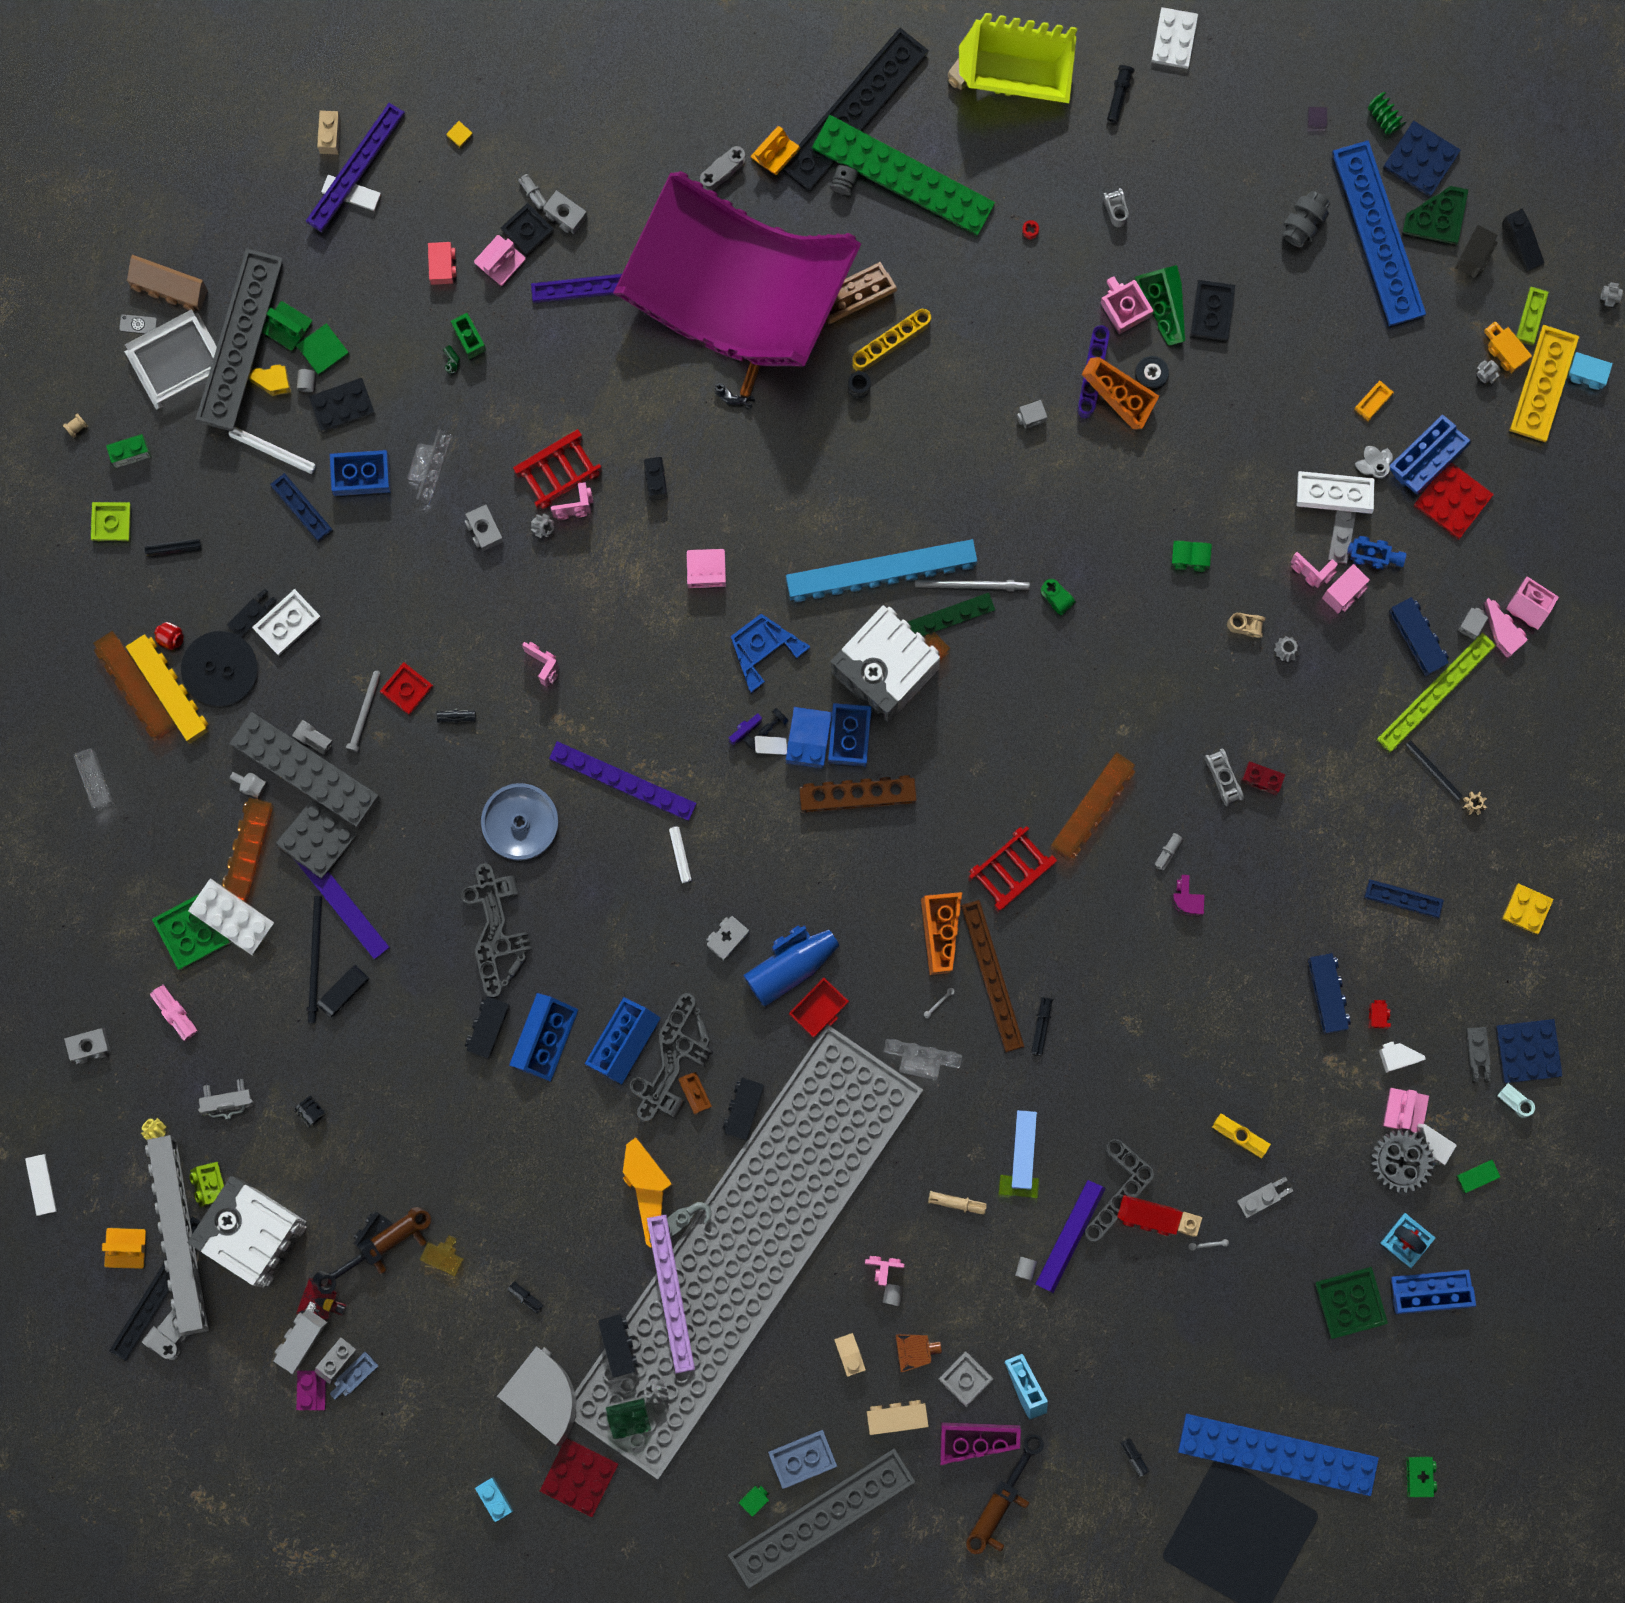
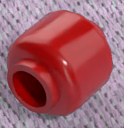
(169, 636)

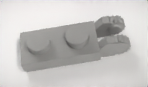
(1262, 1198)

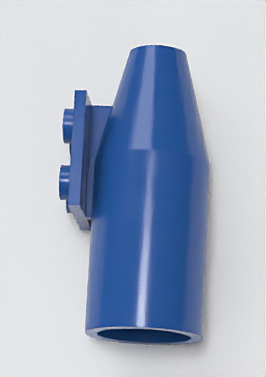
(793, 962)

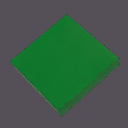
(322, 349)

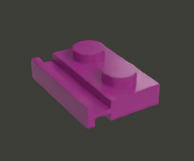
(310, 1391)

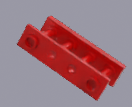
(541, 460)
(1029, 874)

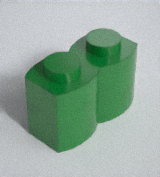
(1192, 555)

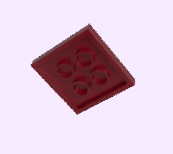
(579, 1477)

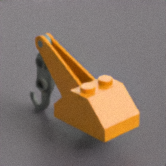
(650, 1184)

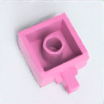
(1125, 305)

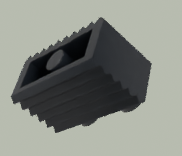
(655, 478)

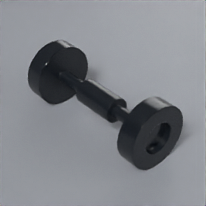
(767, 728)

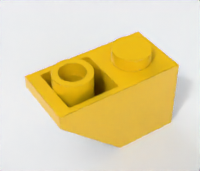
(272, 380)

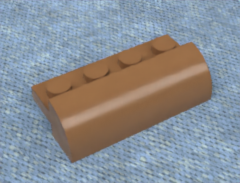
(861, 291)

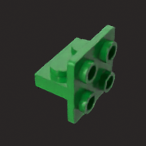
(286, 325)

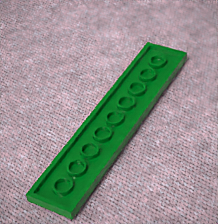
(903, 175)

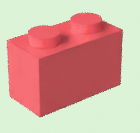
(441, 263)

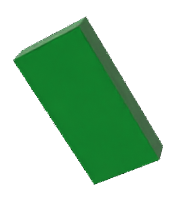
(1478, 1176)

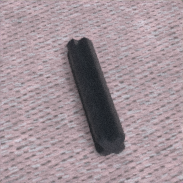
(173, 547)

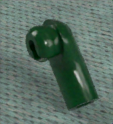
(453, 359)

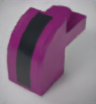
(1187, 903)

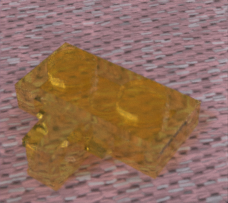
(443, 1256)

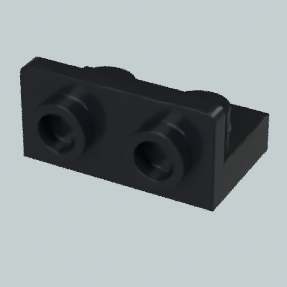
(375, 1224)

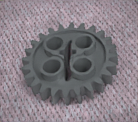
(1405, 1143)

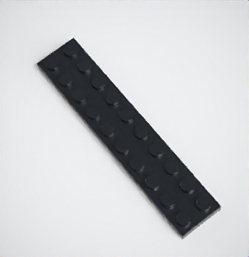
(860, 102)

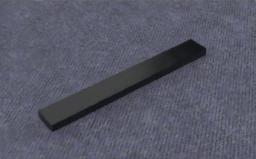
(144, 1311)

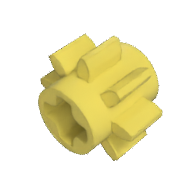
(153, 1129)

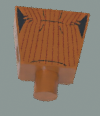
(915, 1351)

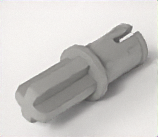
(532, 191)
(1168, 851)

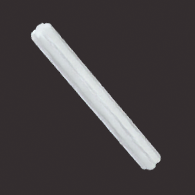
(272, 450)

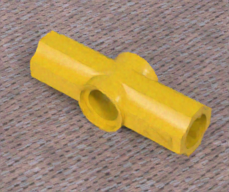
(1251, 1143)

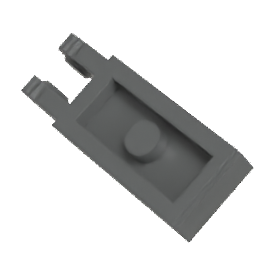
(1478, 1052)

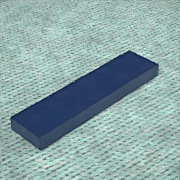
(301, 507)
(1403, 898)

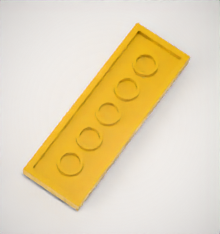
(1544, 383)

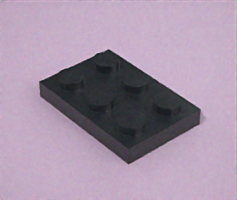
(1212, 310)
(341, 405)

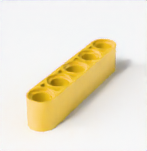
(896, 332)

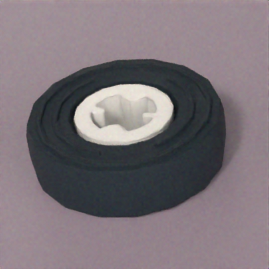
(1153, 363)

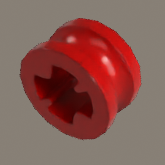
(1030, 235)

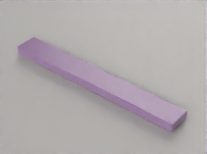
(670, 1294)

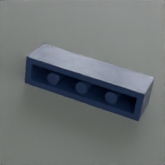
(1419, 636)
(1328, 993)

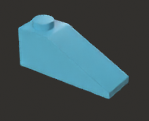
(1026, 1387)

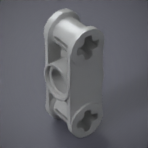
(723, 168)
(1223, 766)

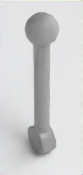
(950, 992)
(1192, 1246)

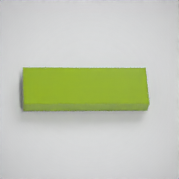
(1532, 315)

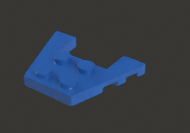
(758, 641)

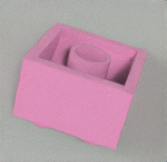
(1532, 603)

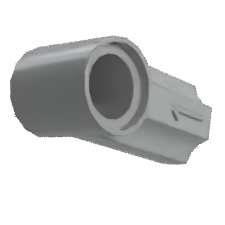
(308, 735)

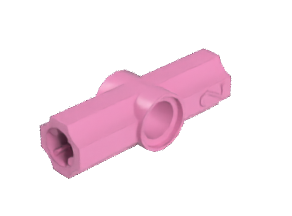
(173, 1012)

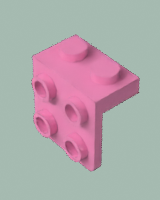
(579, 509)
(1312, 576)
(548, 673)

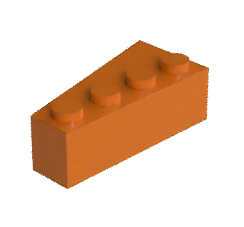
(1122, 392)
(940, 928)

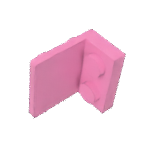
(706, 568)

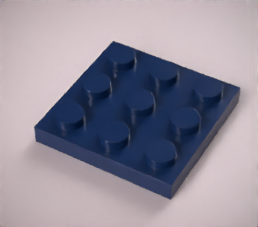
(1421, 158)
(1529, 1051)

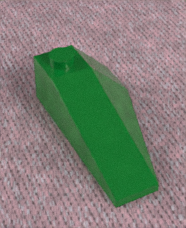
(1165, 297)

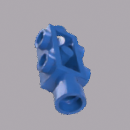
(1370, 550)

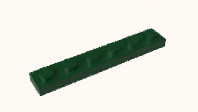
(952, 615)

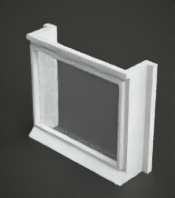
(172, 356)

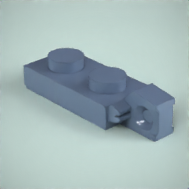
(354, 1375)

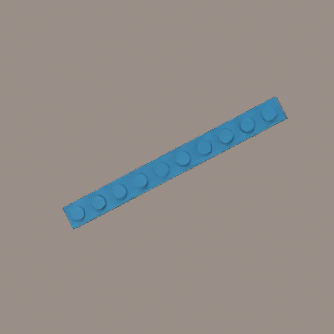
(881, 570)

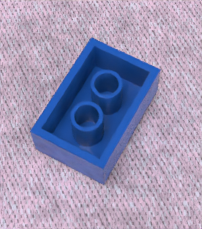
(360, 473)
(849, 735)

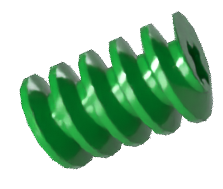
(1385, 114)

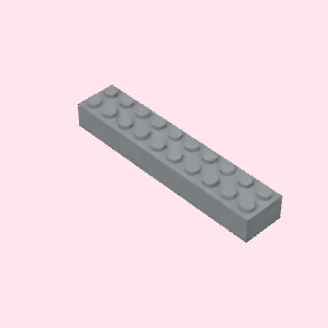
(176, 1231)

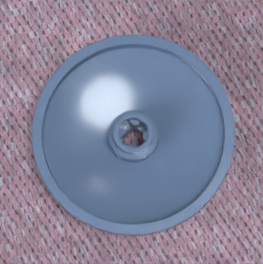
(514, 804)

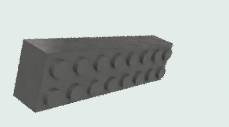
(305, 770)

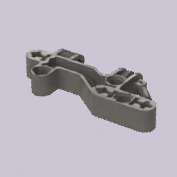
(490, 896)
(658, 1091)

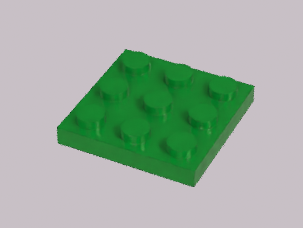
(186, 935)

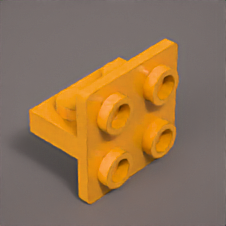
(775, 151)
(124, 1248)

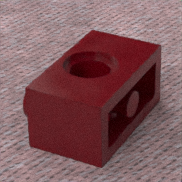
(1262, 778)

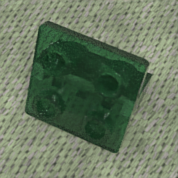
(628, 1419)

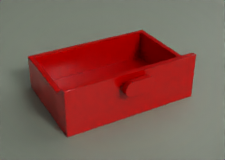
(819, 1008)

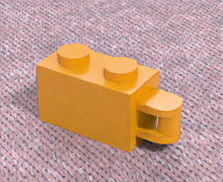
(1507, 348)

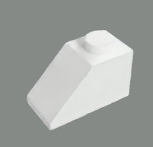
(1398, 1056)
(1442, 1146)

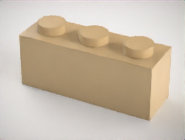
(897, 1417)

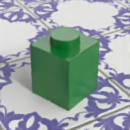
(754, 1500)

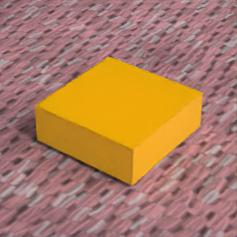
(459, 134)

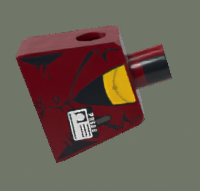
(320, 1303)

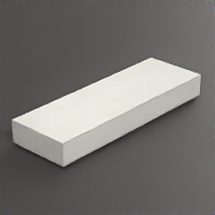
(358, 196)
(41, 1185)

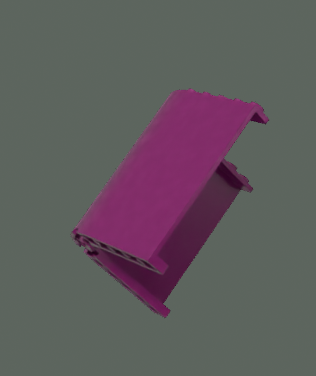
(733, 278)

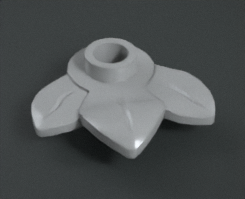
(1374, 460)

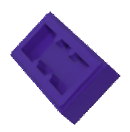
(744, 729)

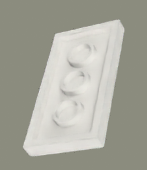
(1335, 492)
(231, 916)

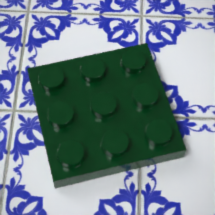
(1351, 1303)

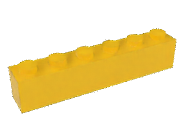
(167, 689)

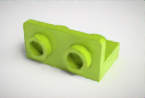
(207, 1183)

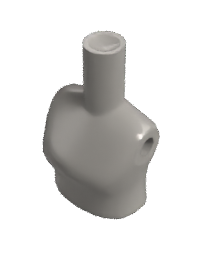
(250, 784)

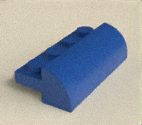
(1429, 455)
(1432, 1292)

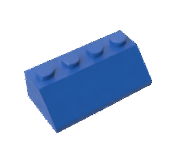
(543, 1037)
(622, 1040)

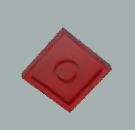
(406, 688)

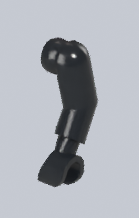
(730, 399)

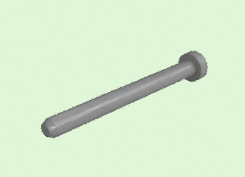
(363, 713)

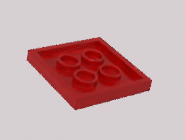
(1453, 500)

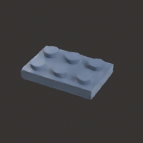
(802, 1459)

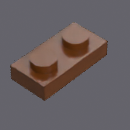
(695, 1092)

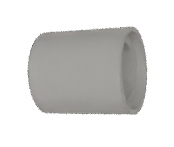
(305, 380)
(1026, 1268)
(893, 1294)

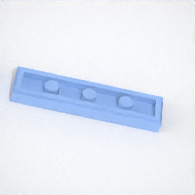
(1024, 1150)

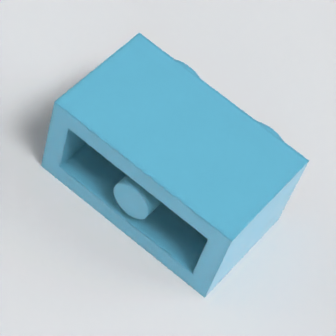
(1589, 371)
(494, 1499)

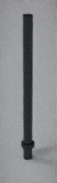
(312, 1009)

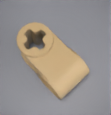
(1248, 624)

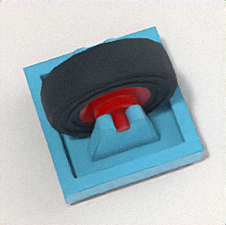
(1407, 1240)

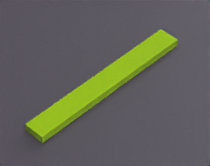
(1436, 692)

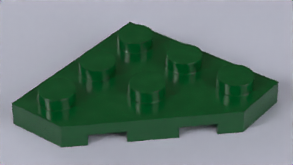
(1438, 217)

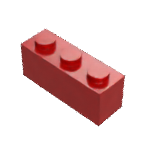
(1149, 1215)

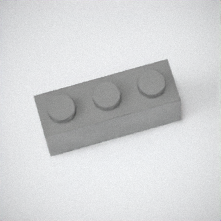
(299, 1341)

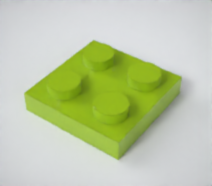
(111, 521)

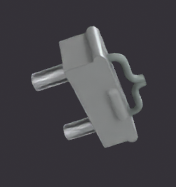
(225, 1102)

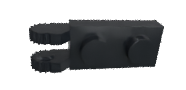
(250, 614)

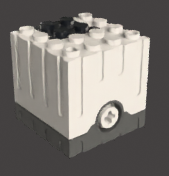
(885, 664)
(247, 1232)

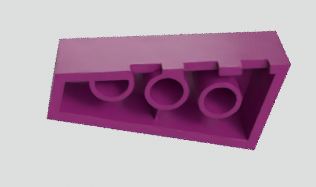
(968, 1440)

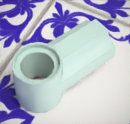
(1515, 1099)

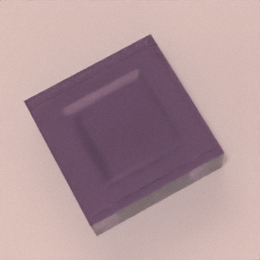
(1317, 116)

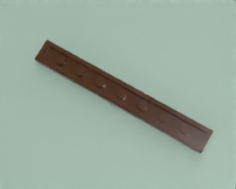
(992, 976)

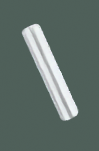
(680, 854)

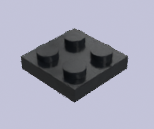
(527, 229)

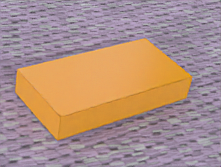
(1374, 400)

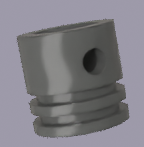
(844, 180)

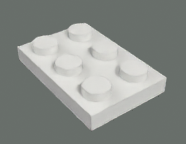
(1174, 38)
(286, 622)

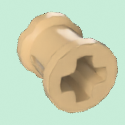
(75, 425)

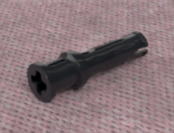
(1122, 85)

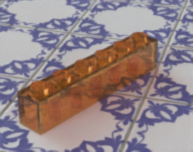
(135, 685)
(1092, 806)
(247, 848)

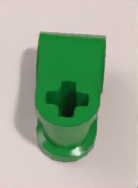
(1058, 598)

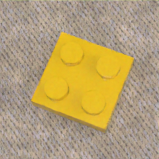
(1527, 909)

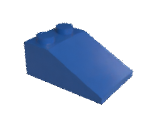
(808, 737)

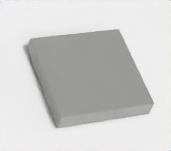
(965, 1379)

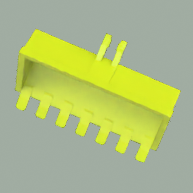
(1018, 59)

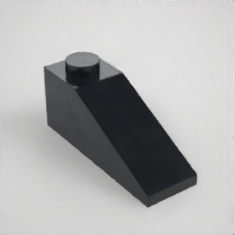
(1523, 239)

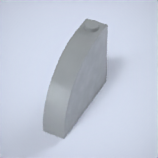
(542, 1396)

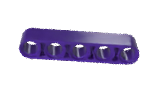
(1095, 345)

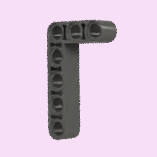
(1134, 1179)

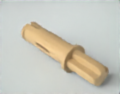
(957, 1203)

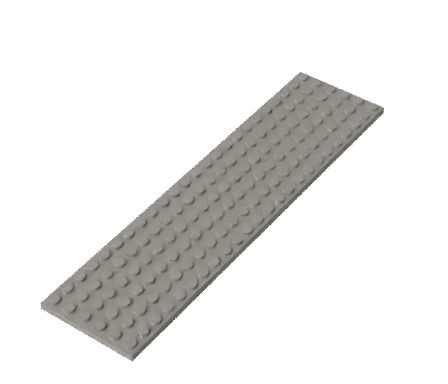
(760, 1235)

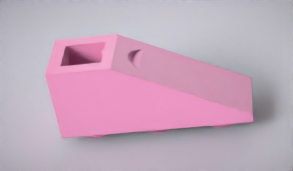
(1504, 632)

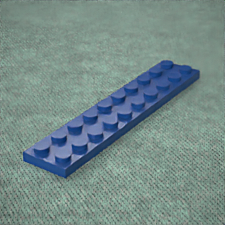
(1378, 233)
(1278, 1454)

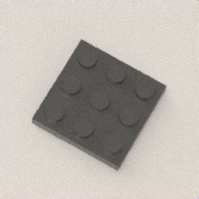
(316, 839)

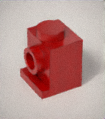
(1379, 1015)

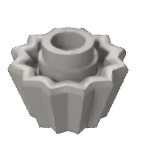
(1287, 649)

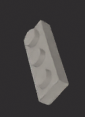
(1341, 536)

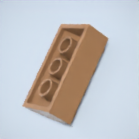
(166, 283)

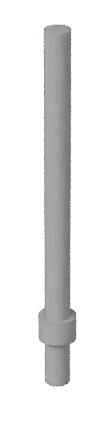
(1010, 585)

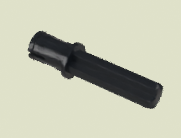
(1042, 1025)

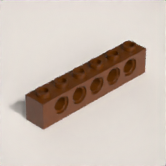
(809, 804)

